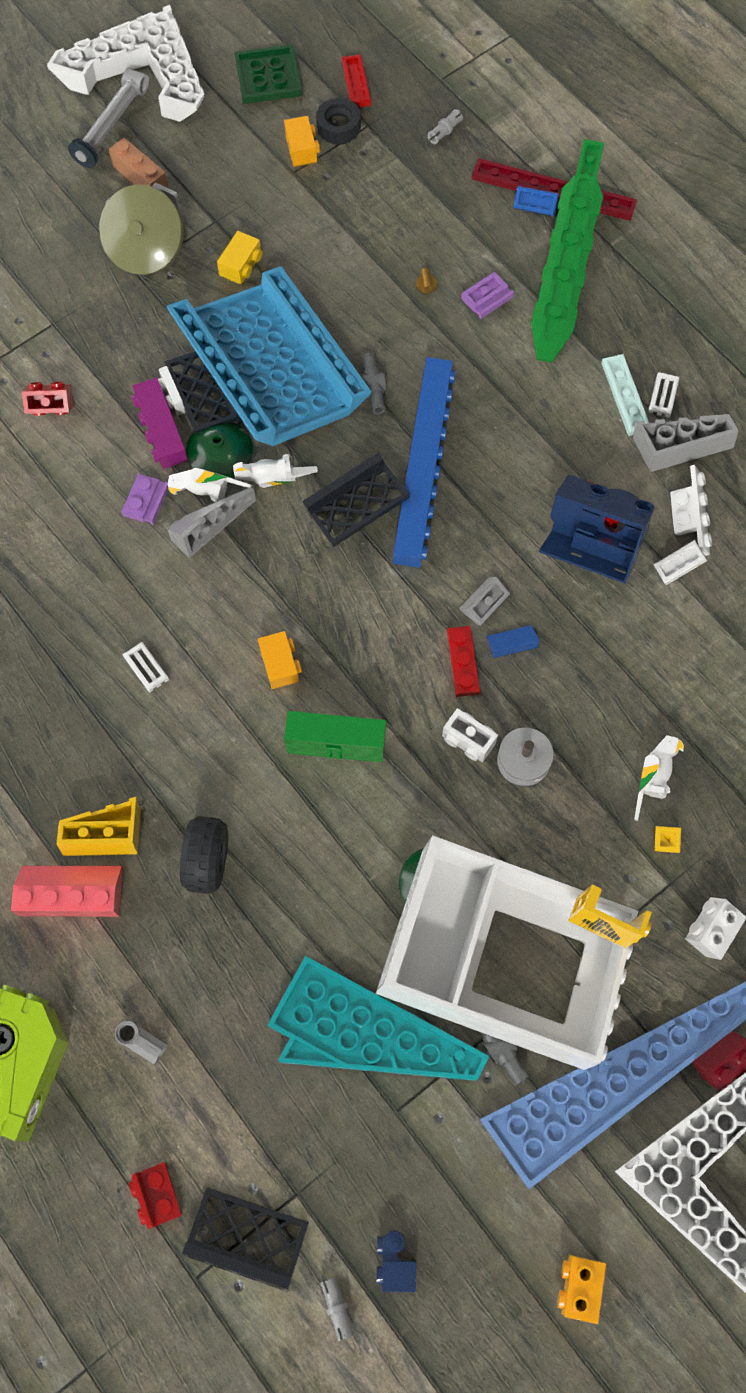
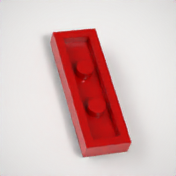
(463, 661)

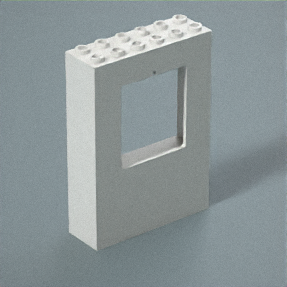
(445, 935)

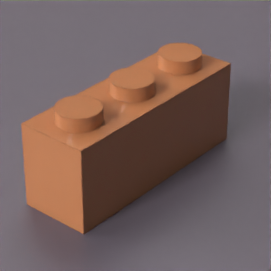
(136, 165)

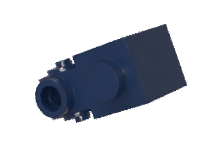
(395, 1274)

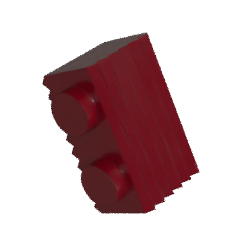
(723, 1061)

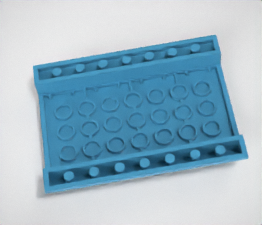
(273, 359)

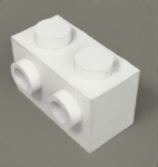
(469, 735)
(715, 928)

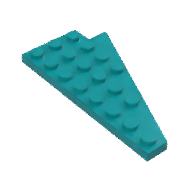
(352, 1028)

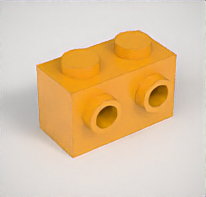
(586, 1288)

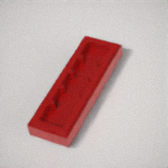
(356, 80)

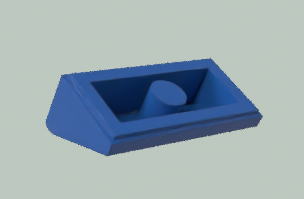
(513, 641)

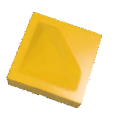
(667, 839)

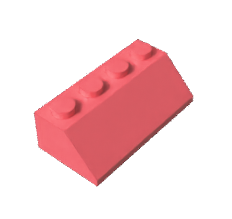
(68, 891)

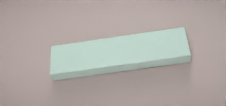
(624, 392)

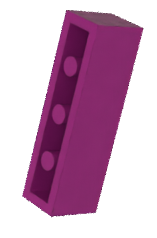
(159, 422)

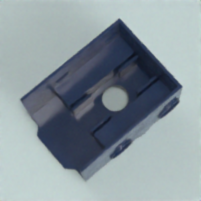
(581, 528)

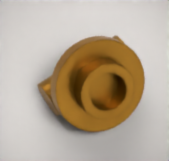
(425, 282)

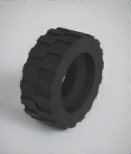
(334, 108)

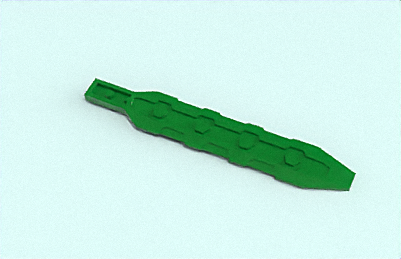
(568, 255)

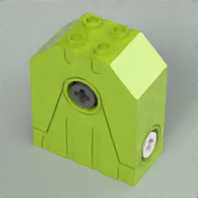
(26, 1059)

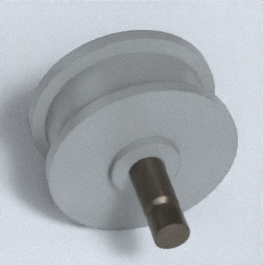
(525, 756)

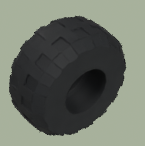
(203, 855)

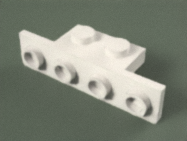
(690, 512)

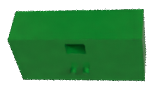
(335, 736)

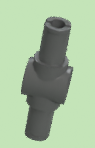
(375, 381)
(505, 1055)

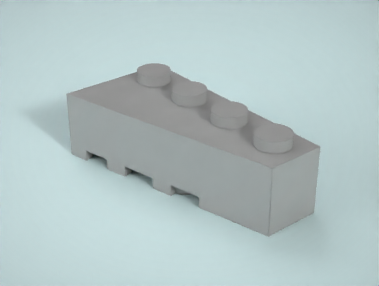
(683, 440)

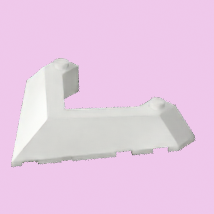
(134, 44)
(670, 1182)

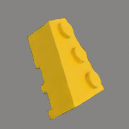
(102, 832)

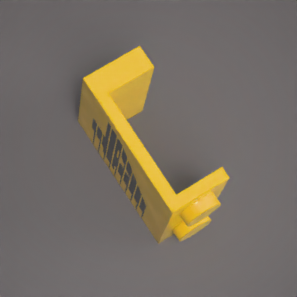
(604, 925)

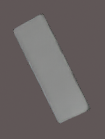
(485, 600)

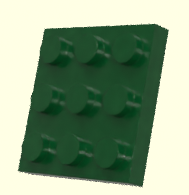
(268, 74)

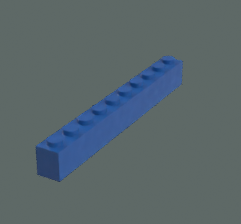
(422, 465)

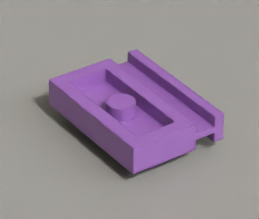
(487, 295)
(145, 499)

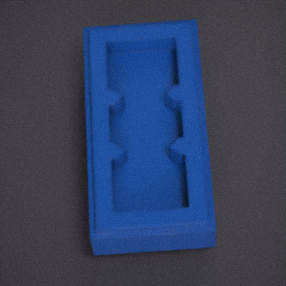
(535, 201)

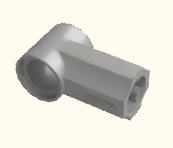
(142, 1043)

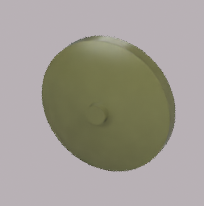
(141, 229)

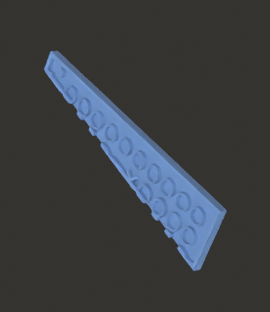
(573, 1110)

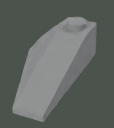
(202, 525)

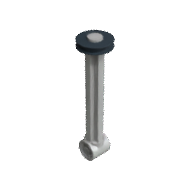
(85, 150)

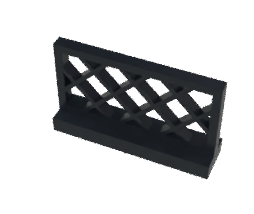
(187, 361)
(348, 484)
(237, 1263)

